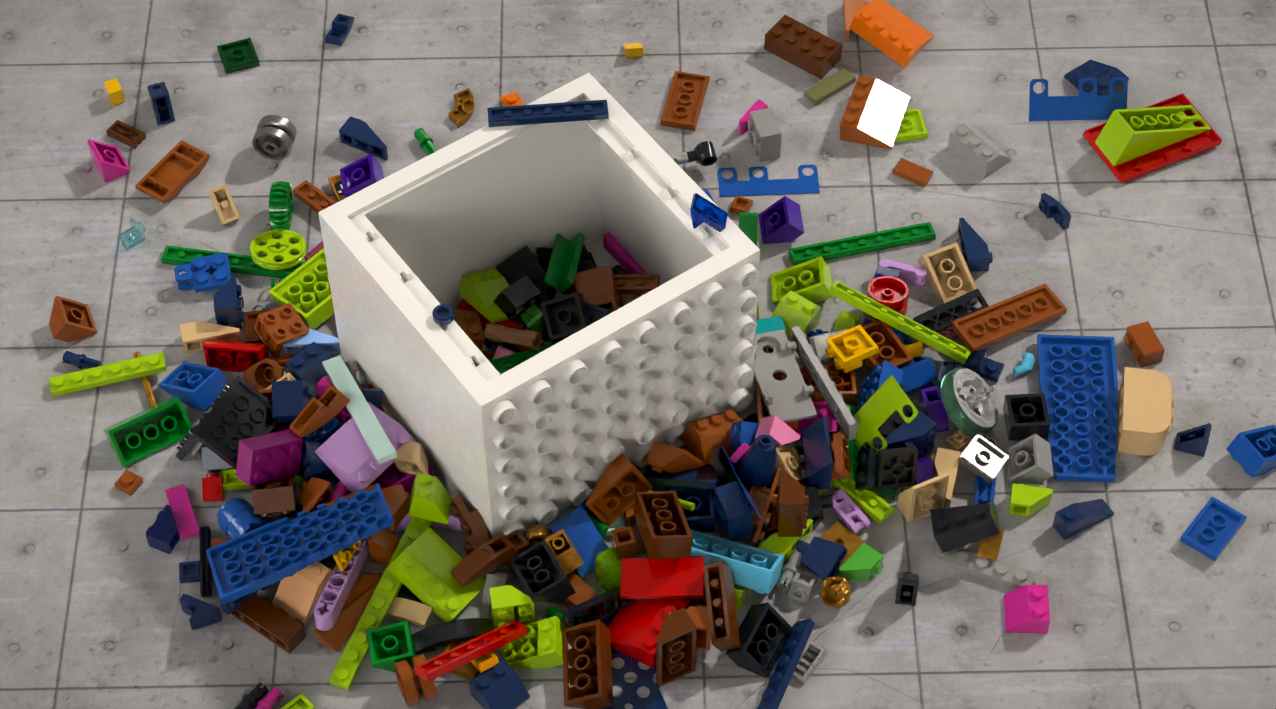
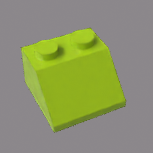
(797, 312)
(429, 499)

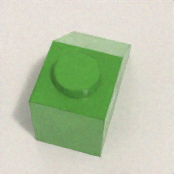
(862, 564)

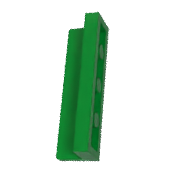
(564, 262)

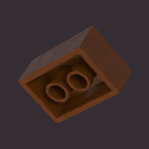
(275, 496)

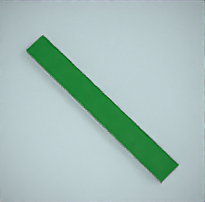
(863, 243)
(238, 263)

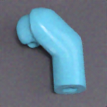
(1027, 365)

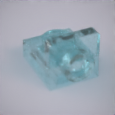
(134, 235)

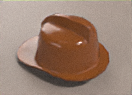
(263, 373)

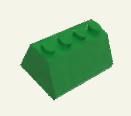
(148, 431)

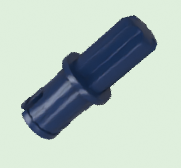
(80, 360)

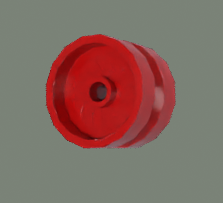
(889, 292)

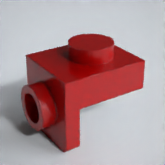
(212, 488)

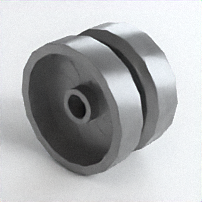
(274, 137)

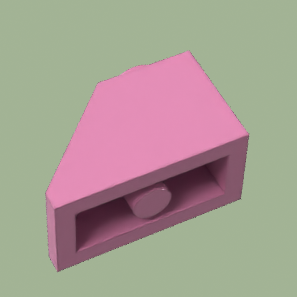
(777, 430)

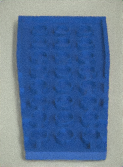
(1081, 404)
(291, 545)

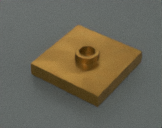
(840, 534)

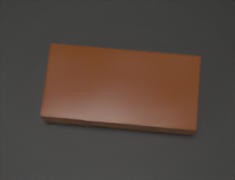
(912, 172)

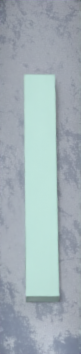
(360, 410)

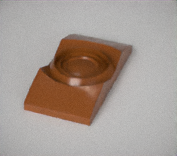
(173, 172)

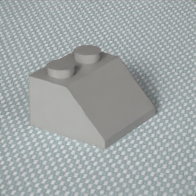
(1029, 461)

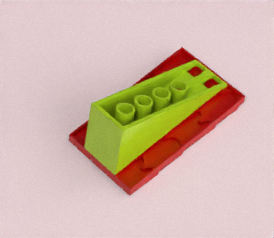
(1151, 137)

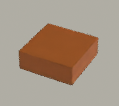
(741, 204)

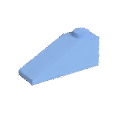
(326, 342)

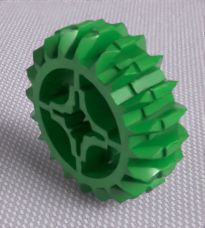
(280, 205)

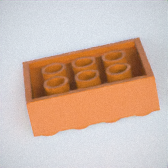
(890, 31)

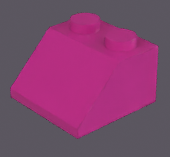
(1027, 610)

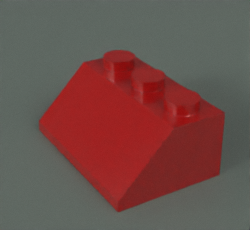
(233, 355)

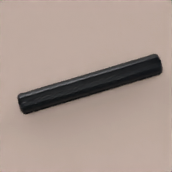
(205, 569)

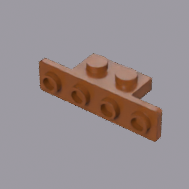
(764, 498)

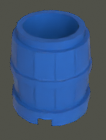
(238, 518)

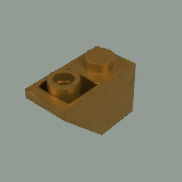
(564, 551)

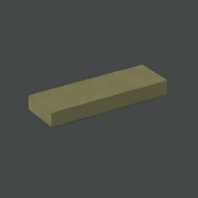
(829, 86)

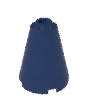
(759, 462)
(311, 463)

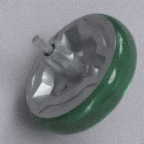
(961, 410)

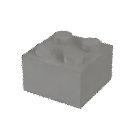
(764, 134)

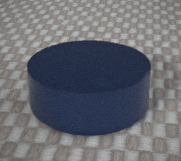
(443, 314)

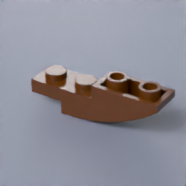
(470, 524)
(487, 556)

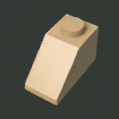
(411, 458)

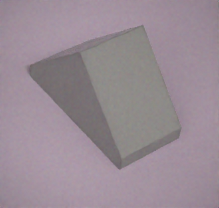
(495, 579)

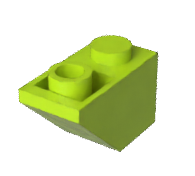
(1028, 499)

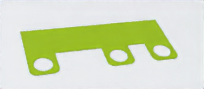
(878, 410)

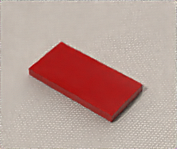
(662, 578)

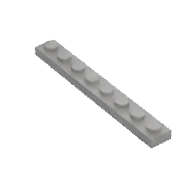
(825, 385)

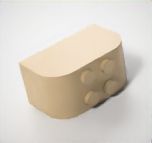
(1144, 411)

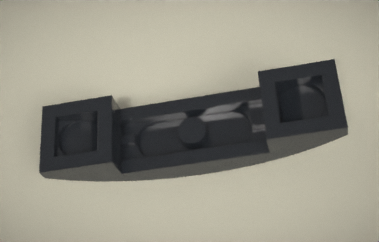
(450, 632)

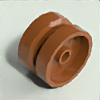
(411, 683)

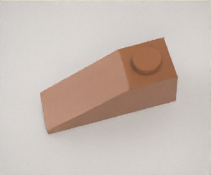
(850, 9)

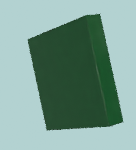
(238, 55)

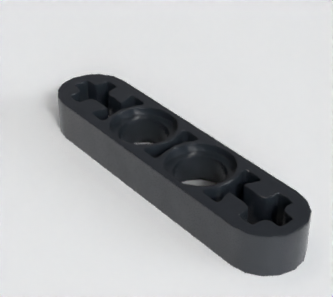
(599, 609)

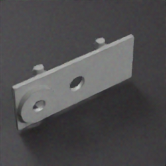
(784, 398)

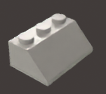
(977, 149)

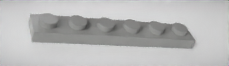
(988, 569)

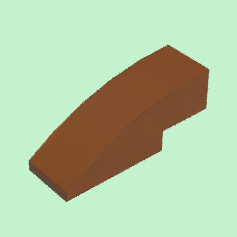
(319, 412)

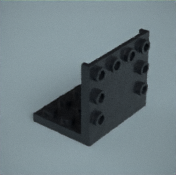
(235, 415)

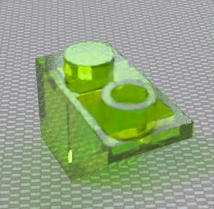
(608, 569)

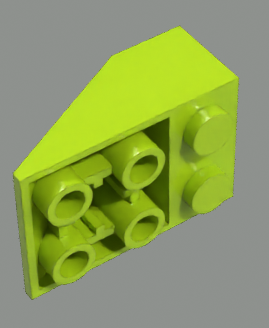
(539, 647)

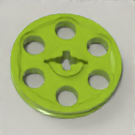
(278, 249)

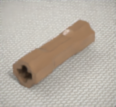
(524, 338)

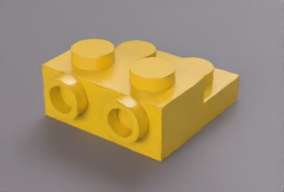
(850, 348)

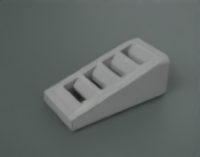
(821, 651)

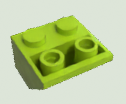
(510, 605)

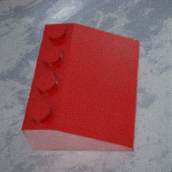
(639, 624)

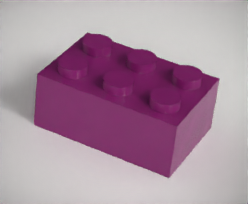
(269, 457)

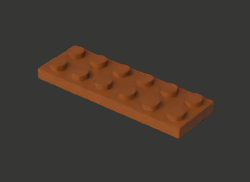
(1008, 317)

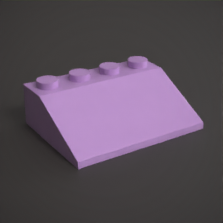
(351, 457)

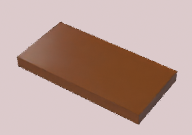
(685, 101)

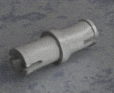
(789, 570)

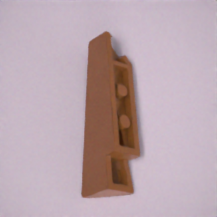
(350, 613)

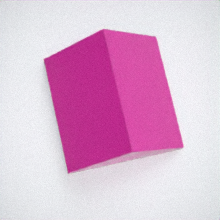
(108, 160)

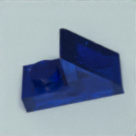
(707, 212)

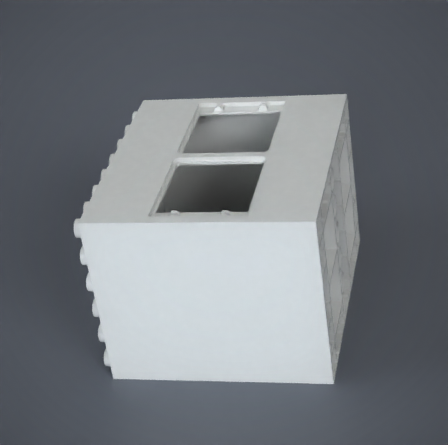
(552, 425)

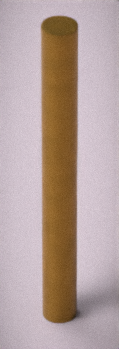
(147, 386)

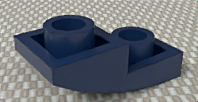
(1053, 208)

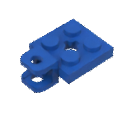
(198, 275)

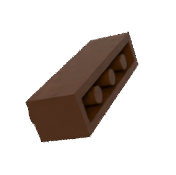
(721, 606)
(271, 622)

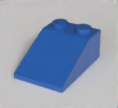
(194, 384)
(1255, 450)

